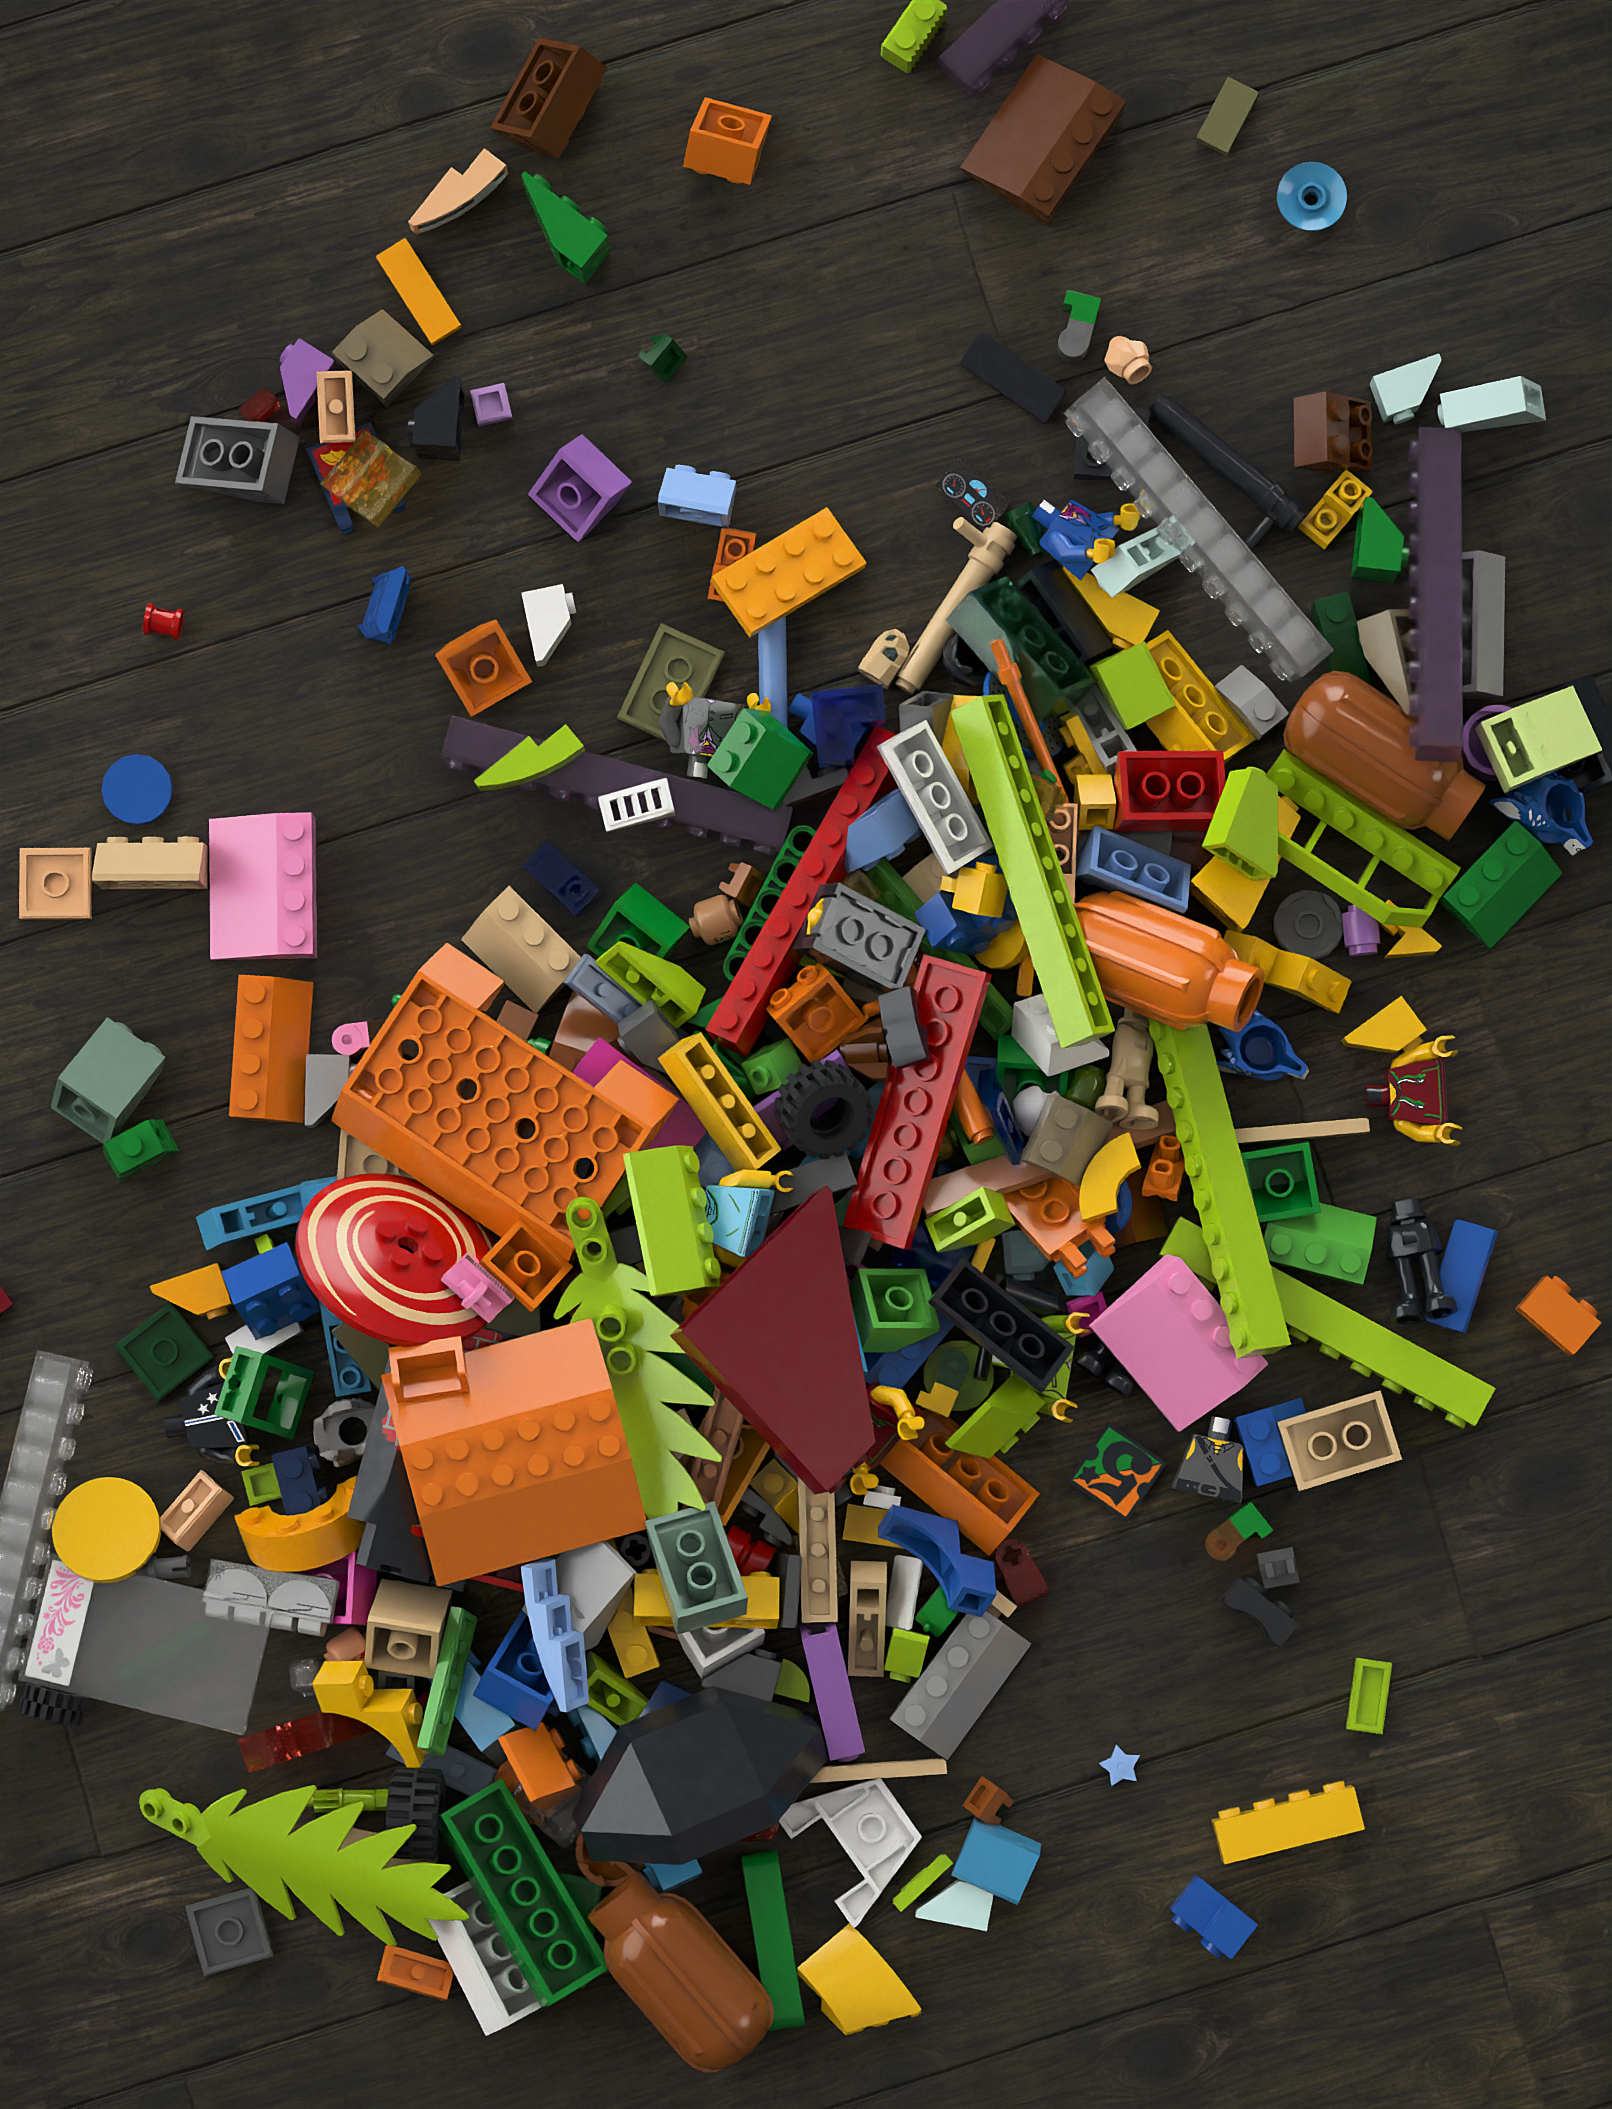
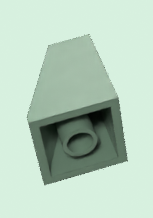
(107, 1080)

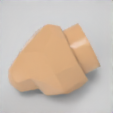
(1128, 359)

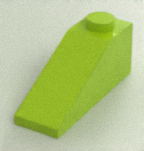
(655, 979)

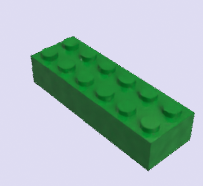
(522, 1893)

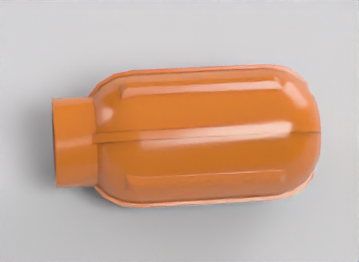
(1166, 964)

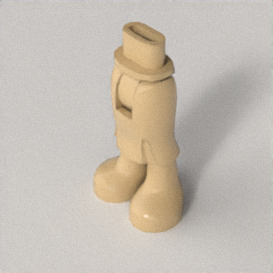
(1129, 1071)

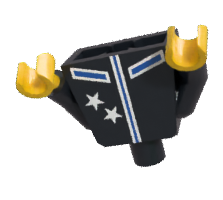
(211, 1435)

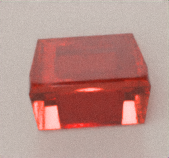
(260, 406)

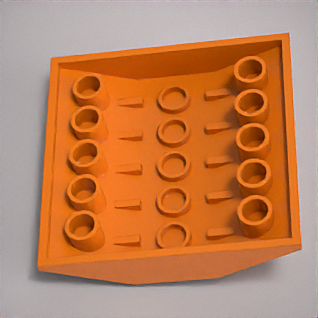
(522, 1458)

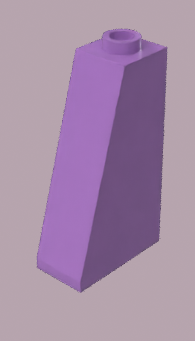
(832, 1690)

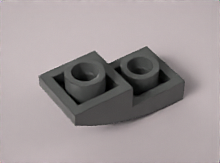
(772, 1524)

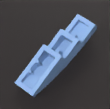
(557, 1645)

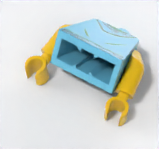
(740, 1212)

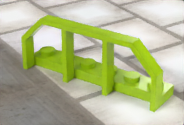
(1369, 831)

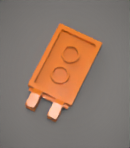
(1054, 1224)

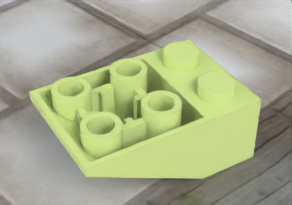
(1537, 738)

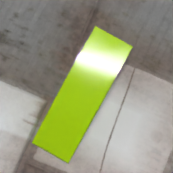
(531, 761)

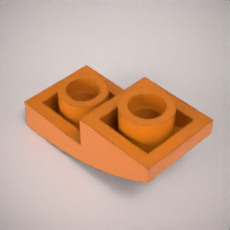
(732, 547)

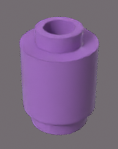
(1360, 932)

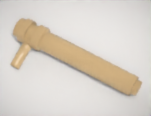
(984, 561)

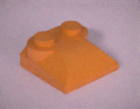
(483, 667)

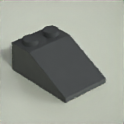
(238, 458)

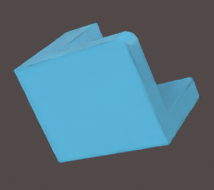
(1091, 1282)

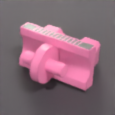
(477, 1288)

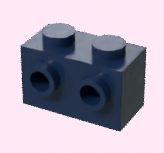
(299, 1480)

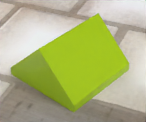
(1132, 685)

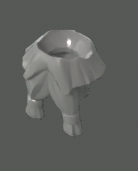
(327, 1430)

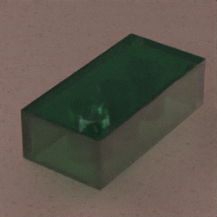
(1049, 669)

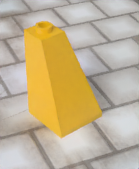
(1229, 892)

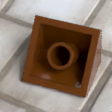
(1146, 1216)

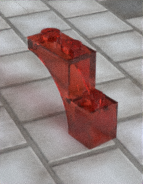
(298, 1738)

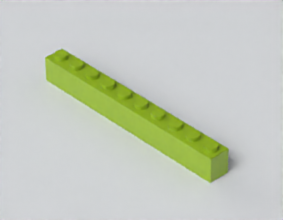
(1032, 871)
(1220, 1189)
(1353, 1337)

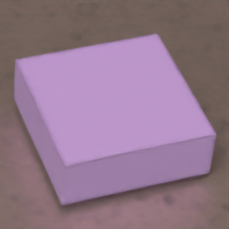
(491, 404)

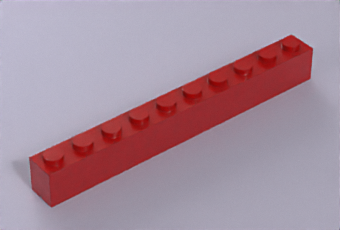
(772, 955)

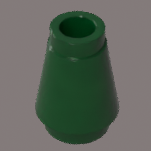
(1026, 528)

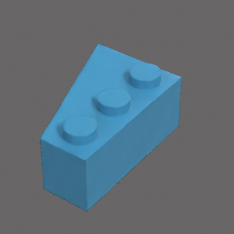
(480, 1719)

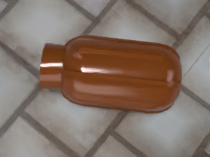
(1363, 747)
(682, 1975)

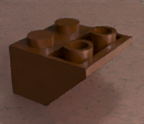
(1332, 433)

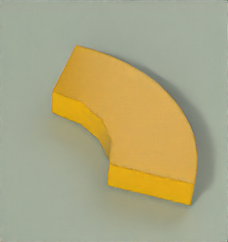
(1104, 1177)

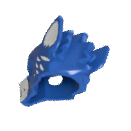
(1542, 812)
(1260, 1051)

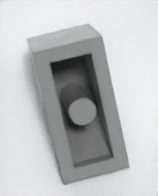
(1252, 702)
(323, 1084)

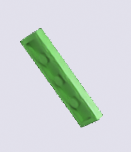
(447, 1681)

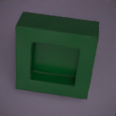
(663, 357)

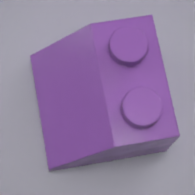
(579, 487)

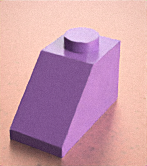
(299, 377)

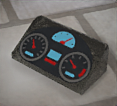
(973, 494)

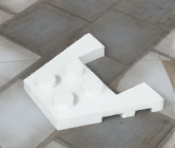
(869, 1829)

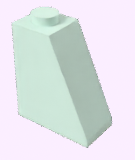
(1492, 405)

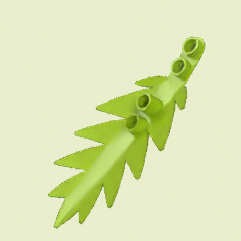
(627, 1331)
(266, 1856)

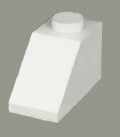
(547, 619)

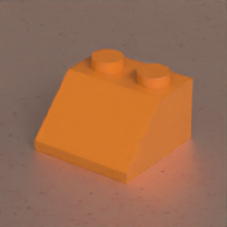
(726, 141)
(525, 1265)
(541, 1765)

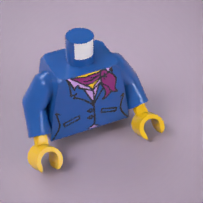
(1080, 536)

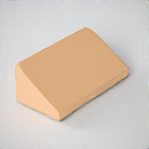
(335, 407)
(195, 1510)

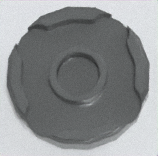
(1308, 924)

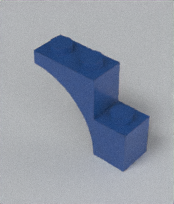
(936, 1542)

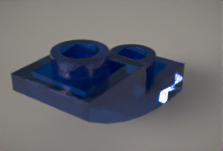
(560, 878)

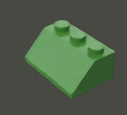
(1323, 1244)

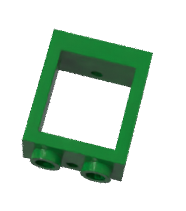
(239, 1403)

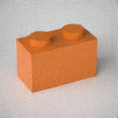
(1559, 1314)

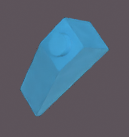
(250, 1217)

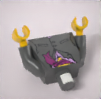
(699, 725)

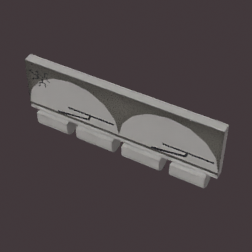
(296, 1597)

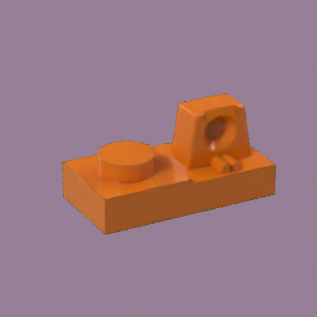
(415, 1972)

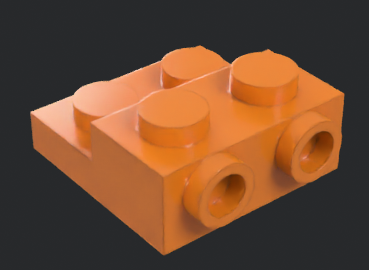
(815, 1012)

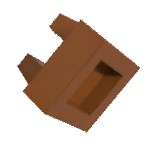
(744, 885)
(986, 1800)

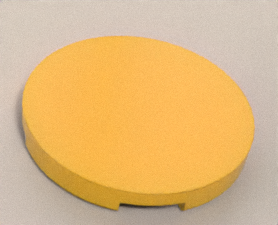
(106, 1530)

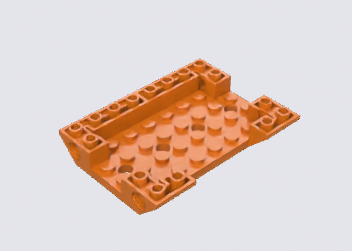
(473, 1146)

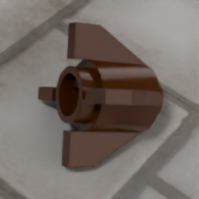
(867, 1051)

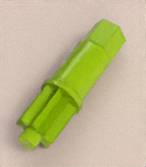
(332, 1799)

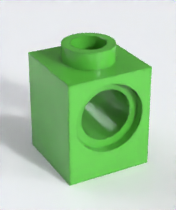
(771, 1066)

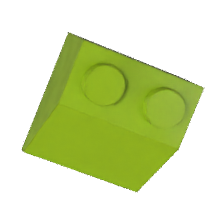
(998, 1420)

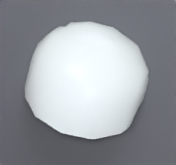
(1028, 1106)

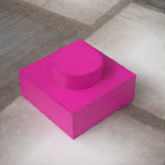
(1087, 1304)

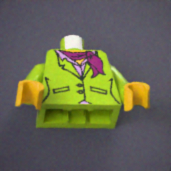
(1056, 1391)

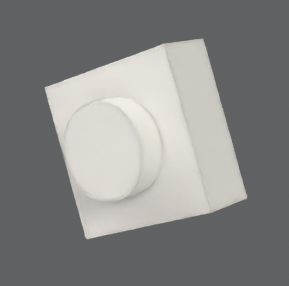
(881, 1497)

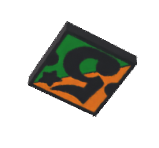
(1117, 1472)

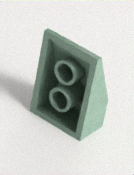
(696, 1568)

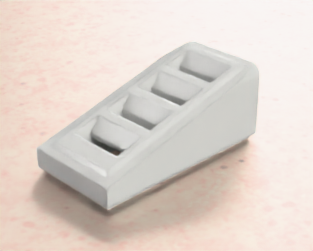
(654, 814)

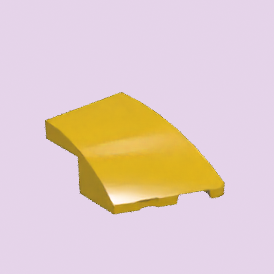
(856, 1984)

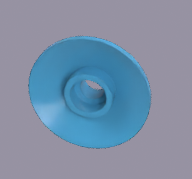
(1315, 180)

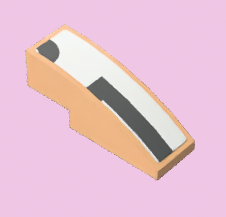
(459, 192)

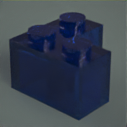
(837, 714)

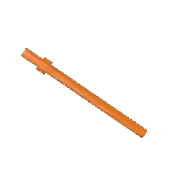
(1010, 675)

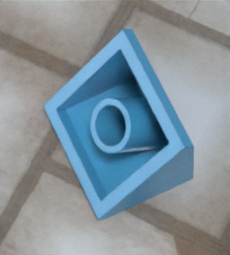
(997, 1860)

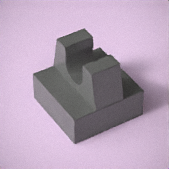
(1277, 1567)

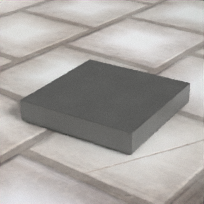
(788, 1570)
(229, 1931)

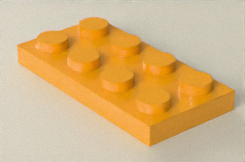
(788, 572)

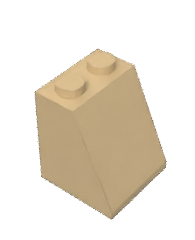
(406, 1628)

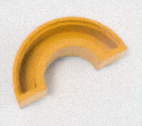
(303, 1539)

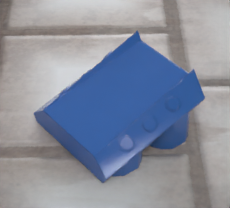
(386, 605)

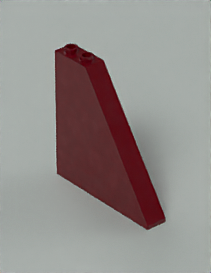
(788, 1347)

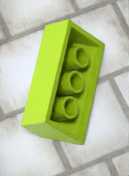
(672, 1220)

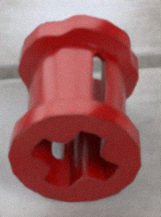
(163, 621)

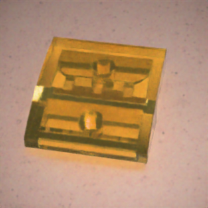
(371, 478)

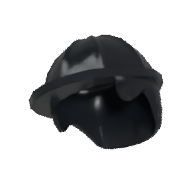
(963, 663)

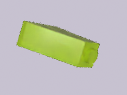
(1246, 824)

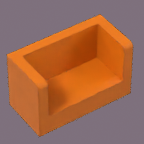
(429, 1369)

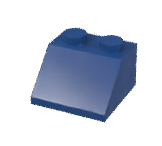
(1263, 1442)

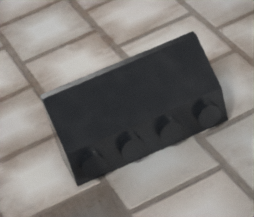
(1001, 1325)

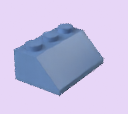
(1134, 869)

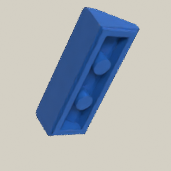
(1464, 1270)

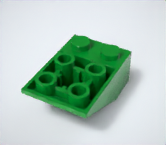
(574, 241)

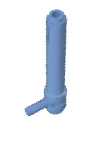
(773, 669)

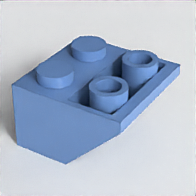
(880, 832)

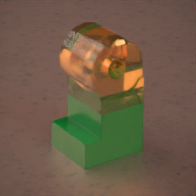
(1224, 1539)

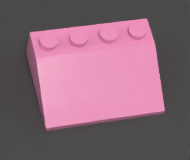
(263, 887)
(1175, 1343)

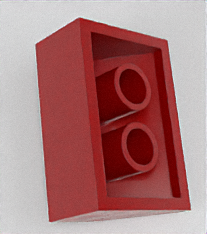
(1167, 790)

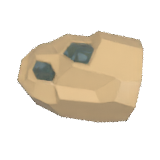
(885, 658)

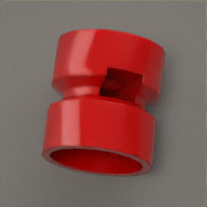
(749, 1556)

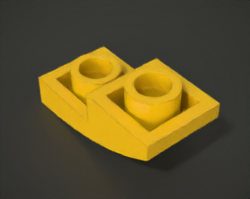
(1335, 509)

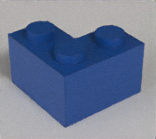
(962, 930)
(1213, 1916)

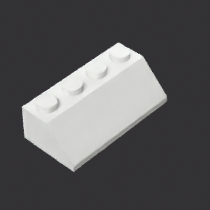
(935, 796)
(484, 1964)

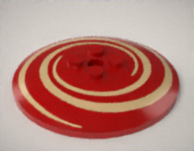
(361, 1274)

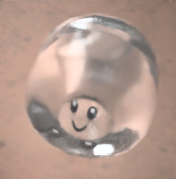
(303, 1673)

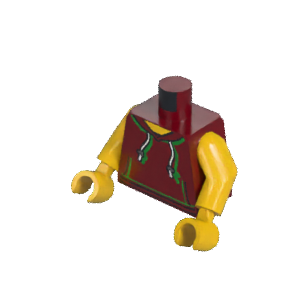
(1417, 1093)
(891, 1419)

